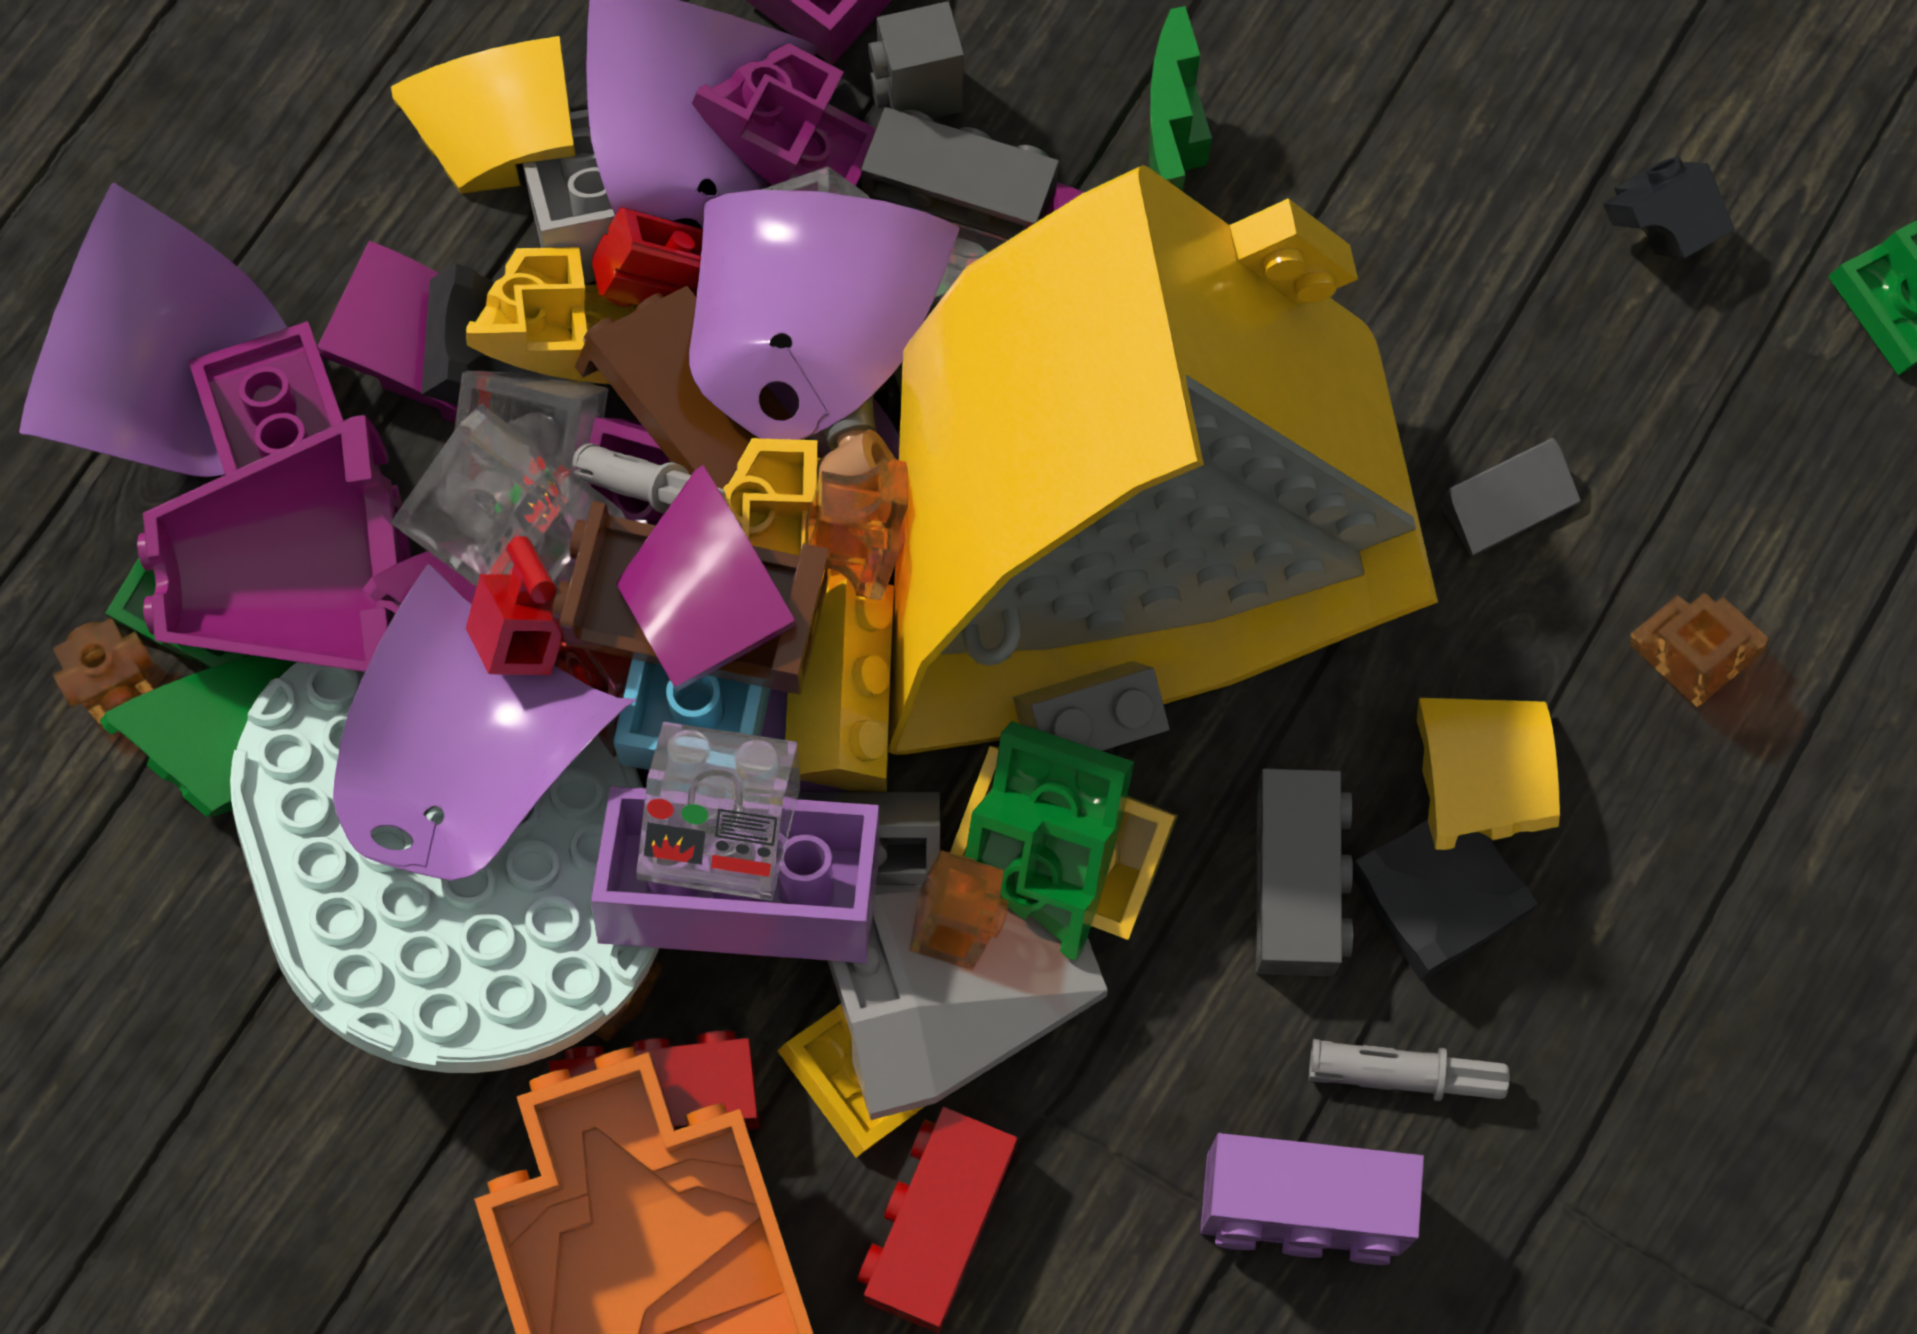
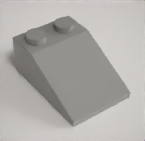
(570, 198)

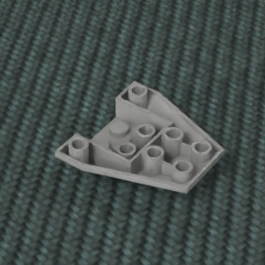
(936, 1026)

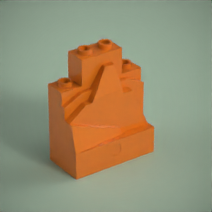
(637, 1217)

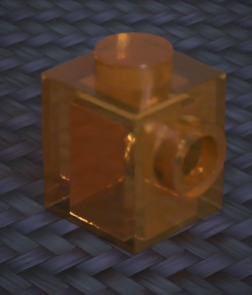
(958, 910)

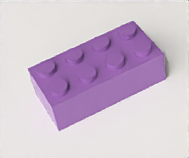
(817, 907)

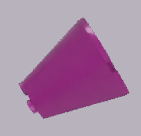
(280, 554)

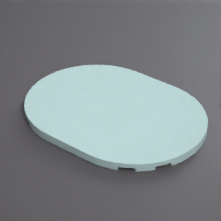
(418, 963)

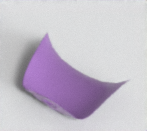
(640, 94)
(829, 273)
(123, 336)
(453, 737)

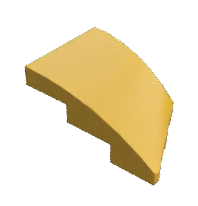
(492, 112)
(541, 313)
(774, 492)
(1488, 767)
(825, 1068)

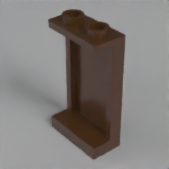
(650, 370)
(599, 619)

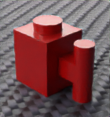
(514, 617)

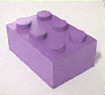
(1311, 1197)

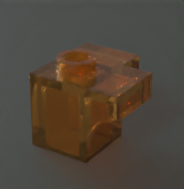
(861, 523)
(1699, 644)

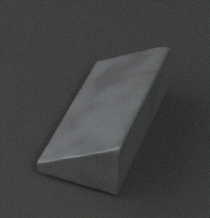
(1511, 497)

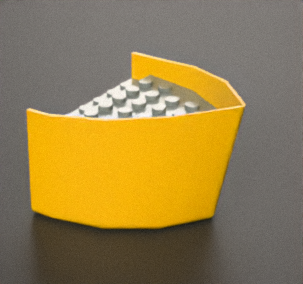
(1142, 457)

